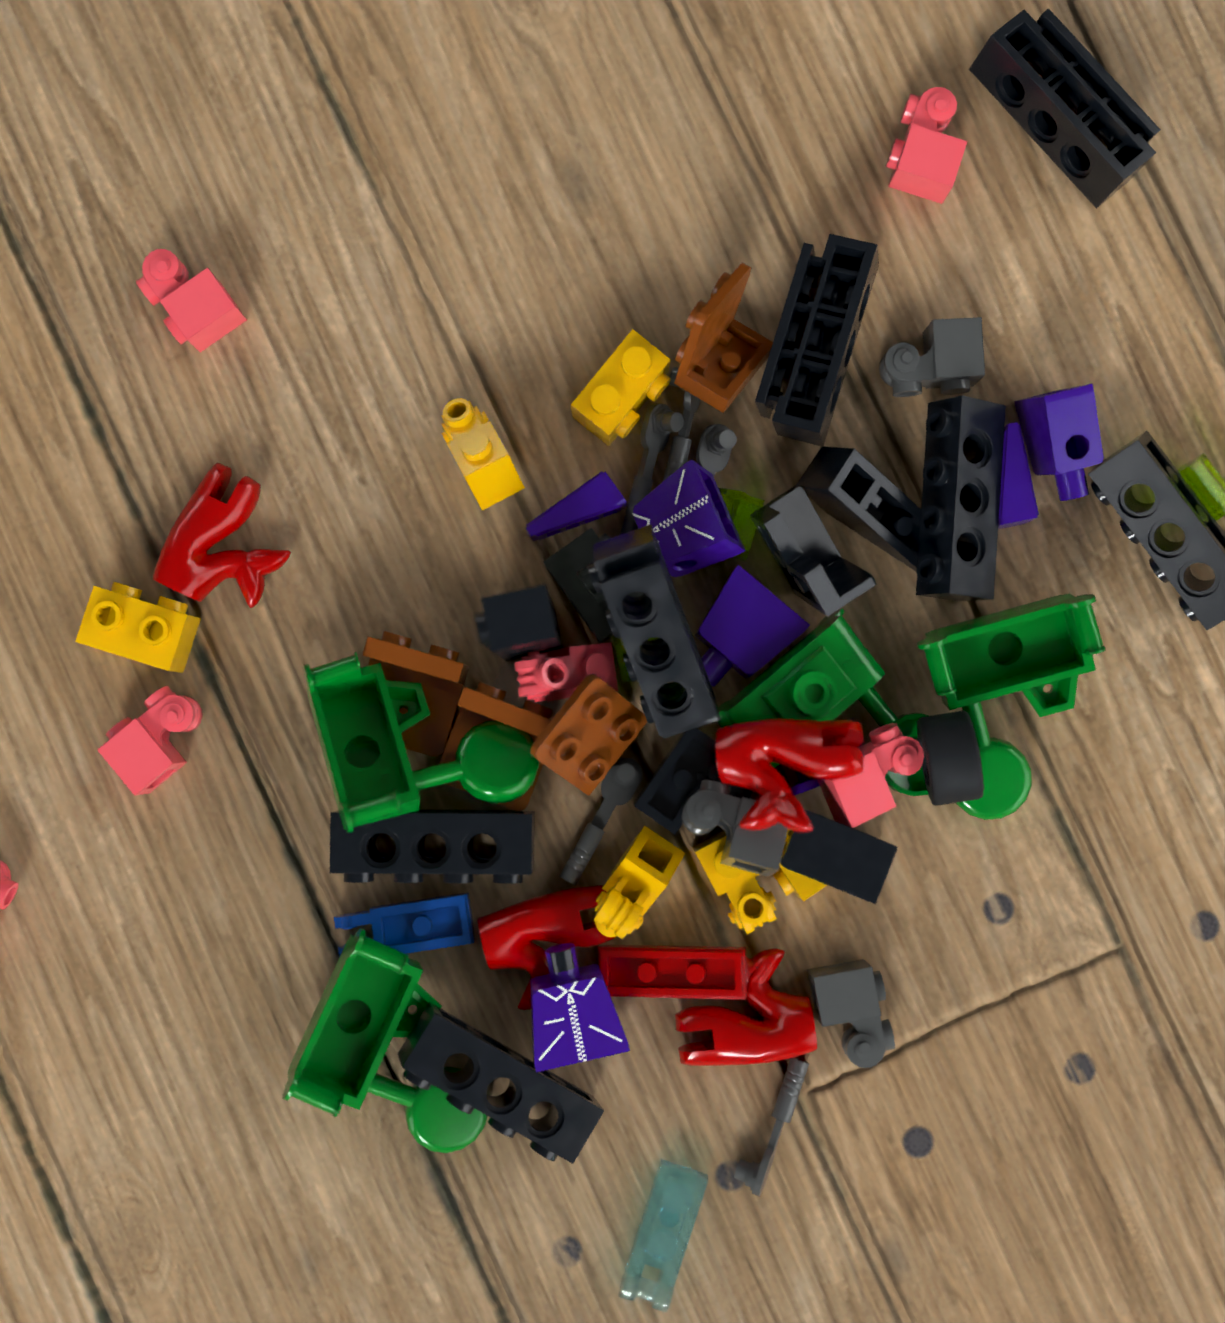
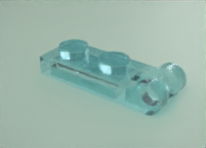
(664, 1233)

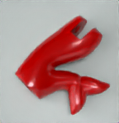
(201, 525)
(811, 747)
(549, 918)
(742, 1040)

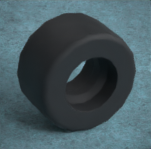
(950, 758)

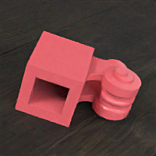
(927, 158)
(197, 307)
(561, 671)
(141, 747)
(868, 794)

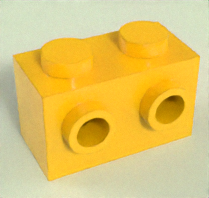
(621, 388)
(138, 629)

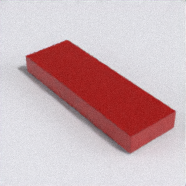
(674, 971)

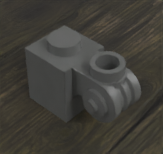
(950, 359)
(744, 849)
(852, 995)

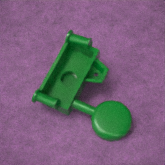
(1008, 654)
(818, 684)
(367, 756)
(350, 1034)

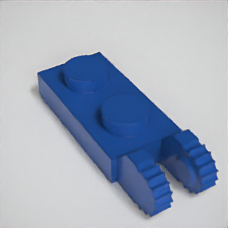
(417, 923)

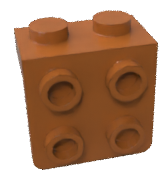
(720, 351)
(440, 679)
(488, 704)
(588, 734)

